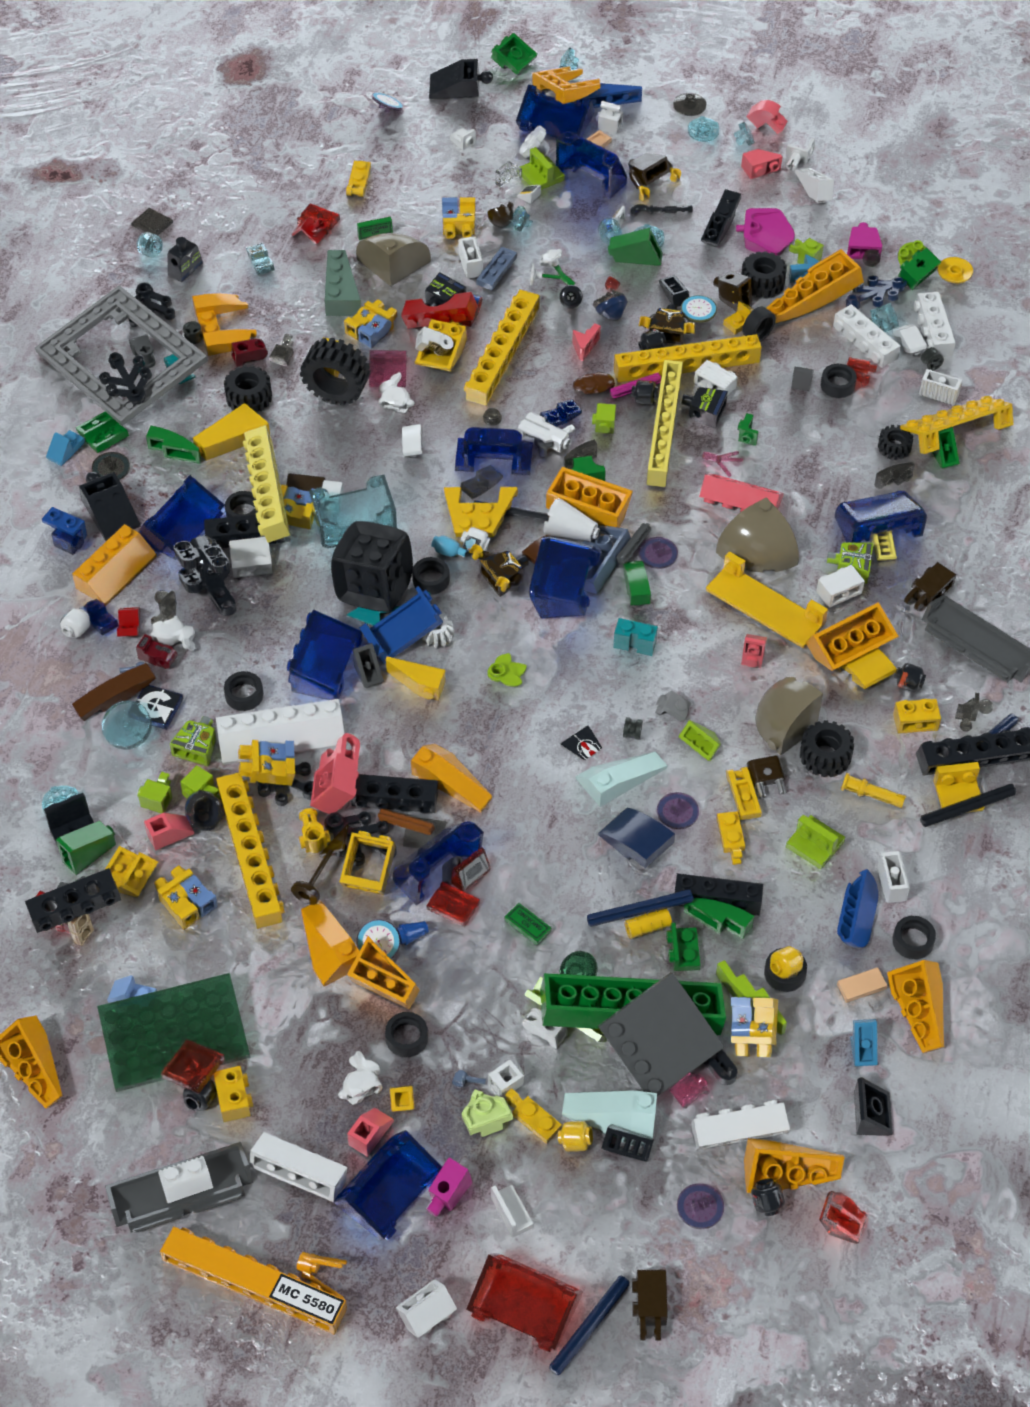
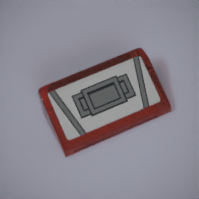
(470, 870)

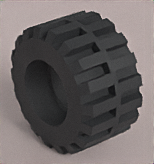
(766, 273)
(248, 386)
(823, 761)

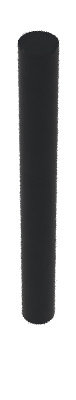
(524, 513)

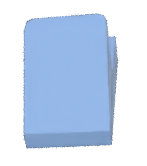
(126, 988)

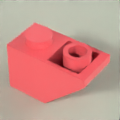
(760, 162)
(753, 650)
(167, 829)
(368, 1131)

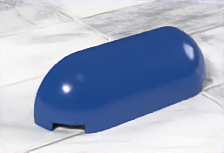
(858, 910)

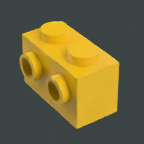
(916, 716)
(232, 1094)

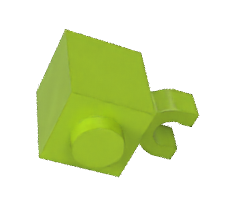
(809, 247)
(197, 780)
(156, 795)

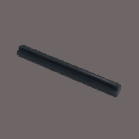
(968, 805)

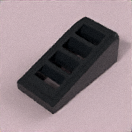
(676, 292)
(611, 1130)

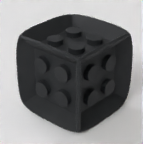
(372, 566)

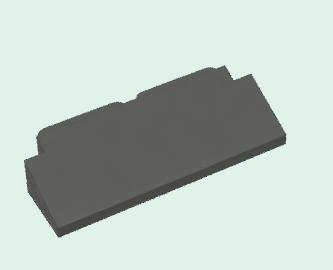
(977, 639)
(143, 1203)

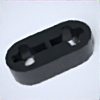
(725, 1063)

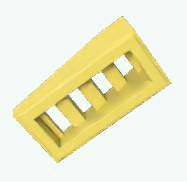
(889, 542)

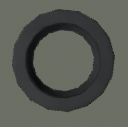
(759, 322)
(838, 370)
(236, 499)
(431, 563)
(246, 703)
(920, 924)
(784, 985)
(401, 1019)

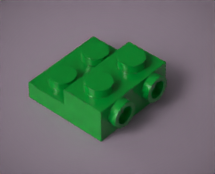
(513, 53)

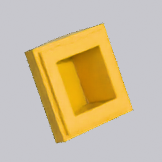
(401, 1098)

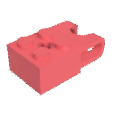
(336, 776)

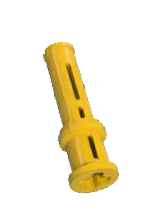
(862, 788)

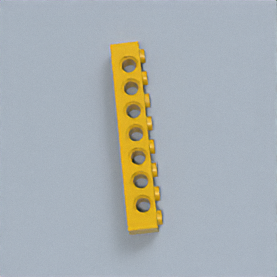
(502, 347)
(725, 352)
(264, 913)

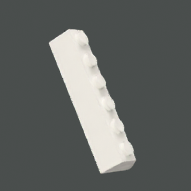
(309, 725)

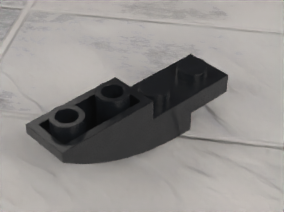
(722, 218)

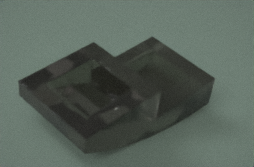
(586, 449)
(482, 482)

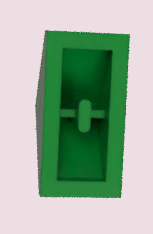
(948, 453)

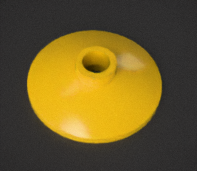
(955, 270)

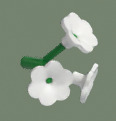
(550, 259)

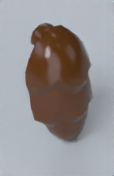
(594, 383)

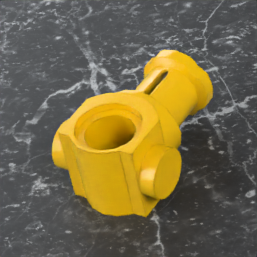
(312, 830)

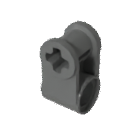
(142, 347)

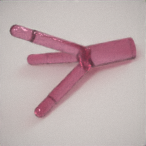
(725, 457)

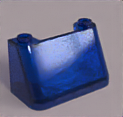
(552, 115)
(577, 152)
(880, 514)
(181, 517)
(561, 577)
(455, 840)
(388, 1185)

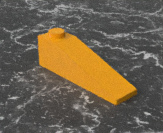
(453, 778)
(328, 943)
(920, 996)
(28, 1053)
(789, 1164)

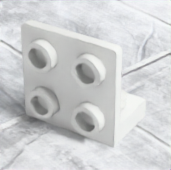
(250, 557)

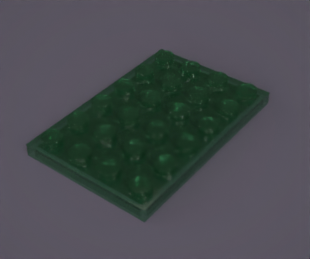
(152, 1027)

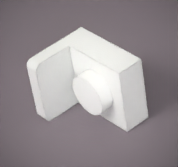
(464, 138)

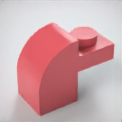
(767, 112)

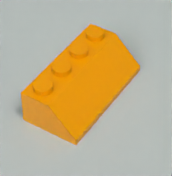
(591, 496)
(113, 565)
(852, 637)

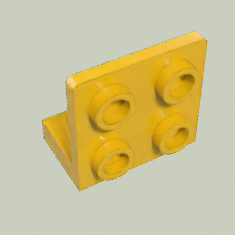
(957, 783)

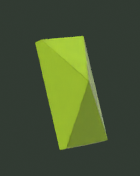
(700, 739)

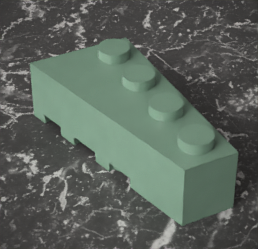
(340, 287)

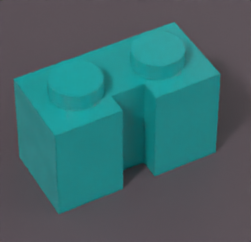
(635, 635)

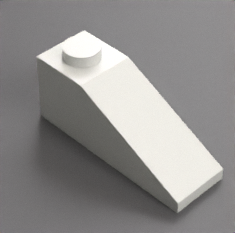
(816, 184)

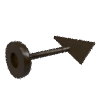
(306, 891)

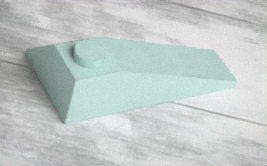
(617, 777)
(622, 1109)

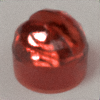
(612, 283)

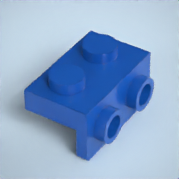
(64, 522)

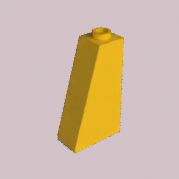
(228, 432)

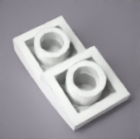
(412, 440)

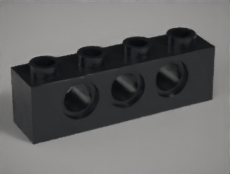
(233, 528)
(404, 789)
(736, 893)
(62, 900)

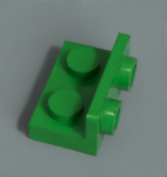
(684, 948)

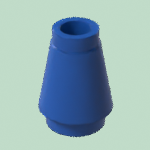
(412, 931)

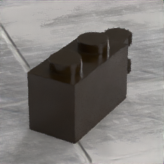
(933, 584)
(651, 1301)

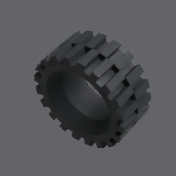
(342, 359)

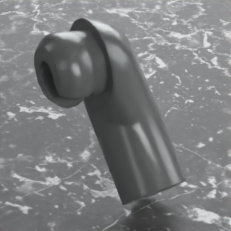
(447, 868)

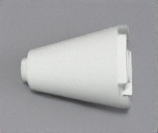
(569, 523)

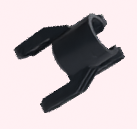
(207, 569)

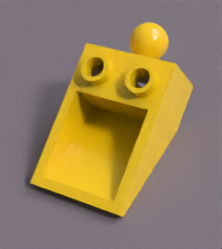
(458, 335)

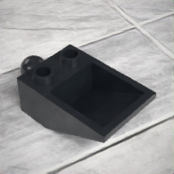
(458, 80)
(107, 503)

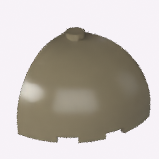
(392, 255)
(760, 538)
(787, 712)

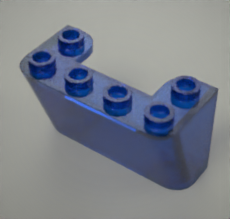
(322, 656)

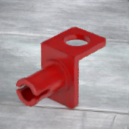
(312, 229)

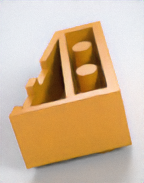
(382, 976)

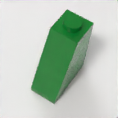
(636, 248)
(85, 845)

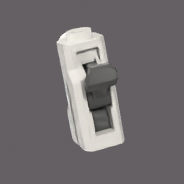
(544, 435)

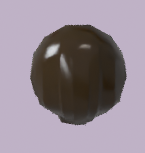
(502, 215)

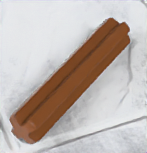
(406, 821)

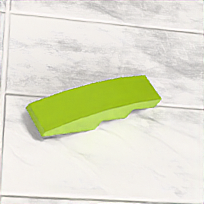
(741, 987)

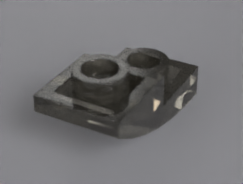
(897, 473)

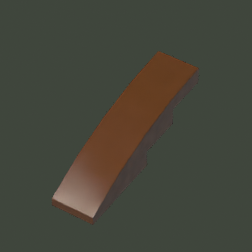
(115, 689)

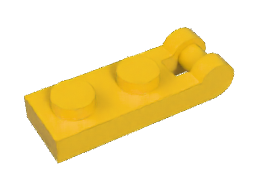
(358, 178)
(743, 793)

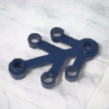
(892, 286)

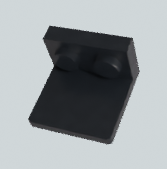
(68, 816)

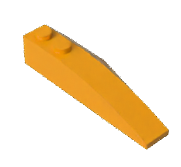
(820, 286)

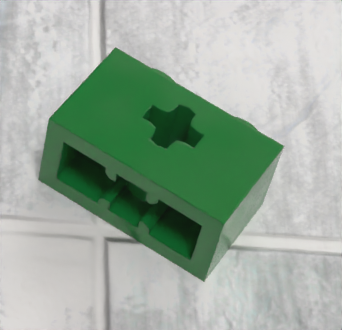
(919, 268)

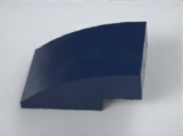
(637, 836)

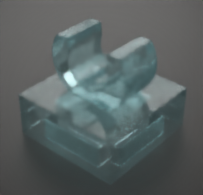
(569, 59)
(744, 135)
(521, 219)

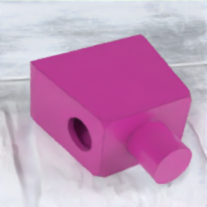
(863, 239)
(453, 1180)

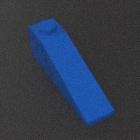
(615, 94)

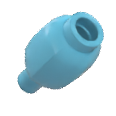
(447, 546)

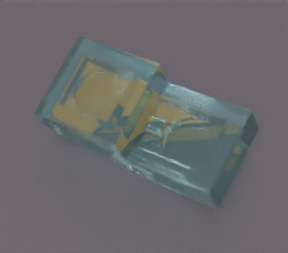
(259, 258)

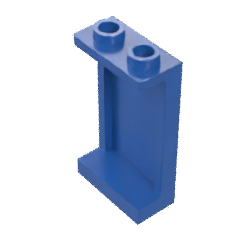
(403, 626)

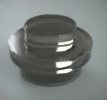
(871, 258)
(492, 417)

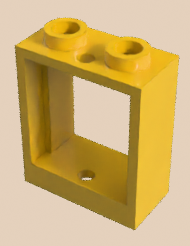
(362, 884)

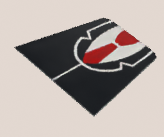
(583, 743)

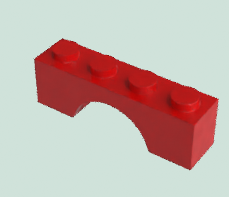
(458, 309)

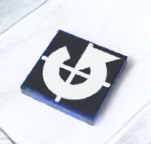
(160, 704)

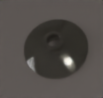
(689, 104)

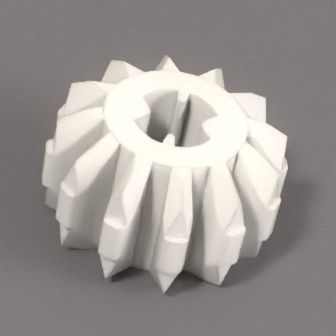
(441, 634)

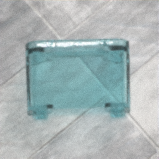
(339, 511)

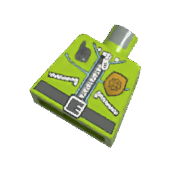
(853, 554)
(195, 741)

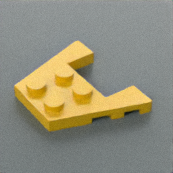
(478, 515)

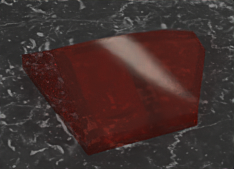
(842, 1217)

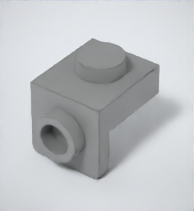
(673, 705)

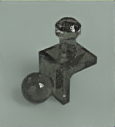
(167, 605)
(968, 711)

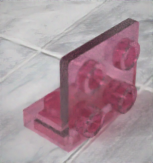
(386, 364)

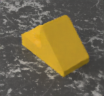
(736, 321)

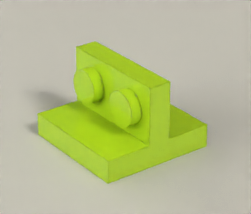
(541, 170)
(814, 841)

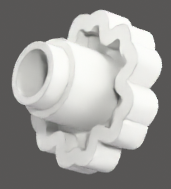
(535, 139)

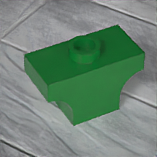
(587, 466)

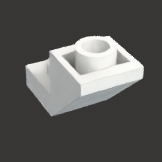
(911, 339)

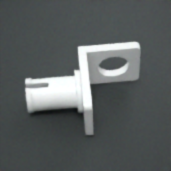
(798, 154)

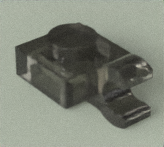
(282, 353)

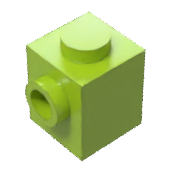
(604, 418)

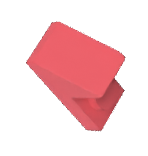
(585, 342)

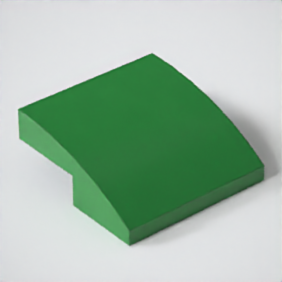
(102, 432)

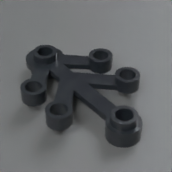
(145, 292)
(135, 394)
(302, 787)
(343, 821)

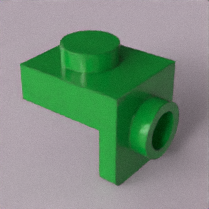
(746, 433)

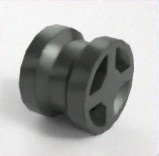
(192, 332)
(932, 358)
(632, 728)

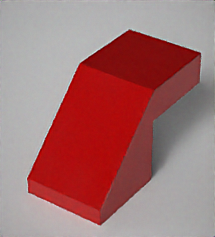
(128, 621)

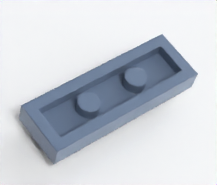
(496, 268)

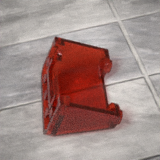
(524, 1300)

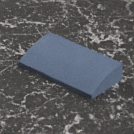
(609, 543)

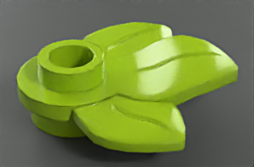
(508, 671)

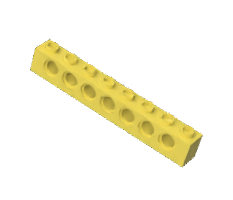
(664, 423)
(266, 484)

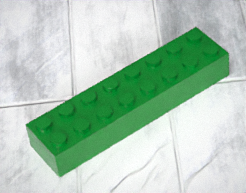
(590, 1000)

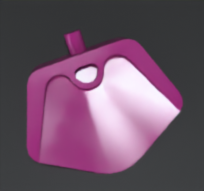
(766, 230)

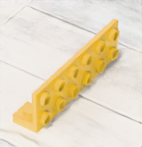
(929, 425)
(765, 604)

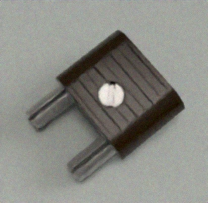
(766, 772)

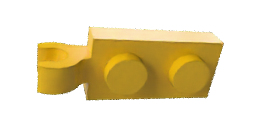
(731, 835)
(533, 1116)

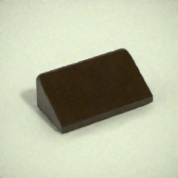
(304, 482)

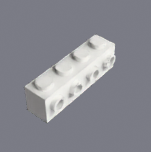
(934, 323)
(866, 336)
(740, 1125)
(298, 1166)

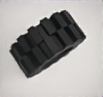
(892, 449)

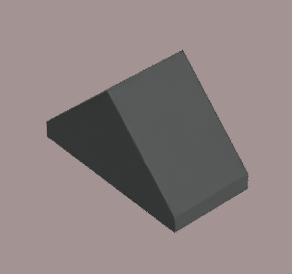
(802, 378)
(367, 665)

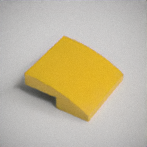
(870, 668)
(131, 871)

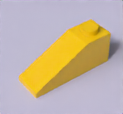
(419, 678)

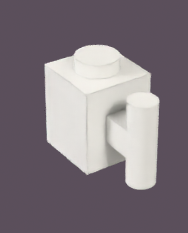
(610, 117)

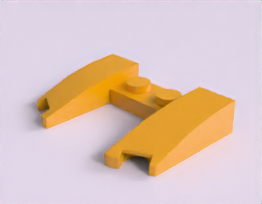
(558, 80)
(206, 309)

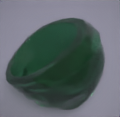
(579, 964)

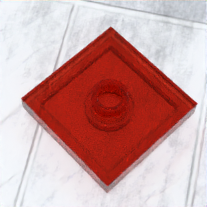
(192, 1066)

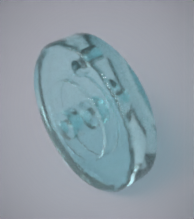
(126, 725)

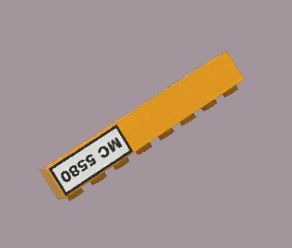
(254, 1279)

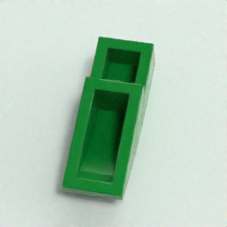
(172, 444)
(637, 583)
(720, 916)

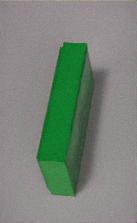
(374, 227)
(527, 924)

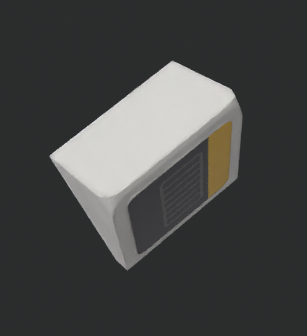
(530, 193)

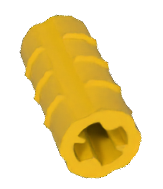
(647, 923)

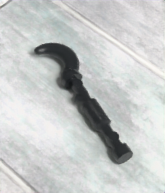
(667, 209)

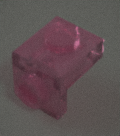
(689, 1089)

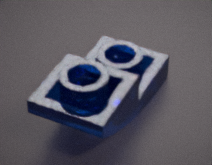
(563, 413)
(99, 617)

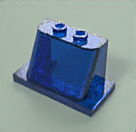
(494, 444)

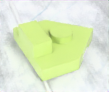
(486, 1113)

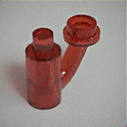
(863, 367)

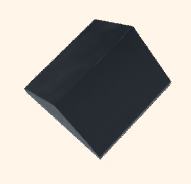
(872, 1109)

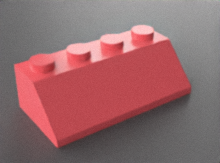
(735, 492)

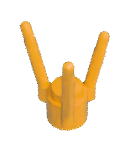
(311, 1263)

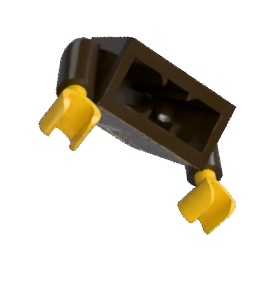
(648, 169)
(670, 322)
(500, 569)

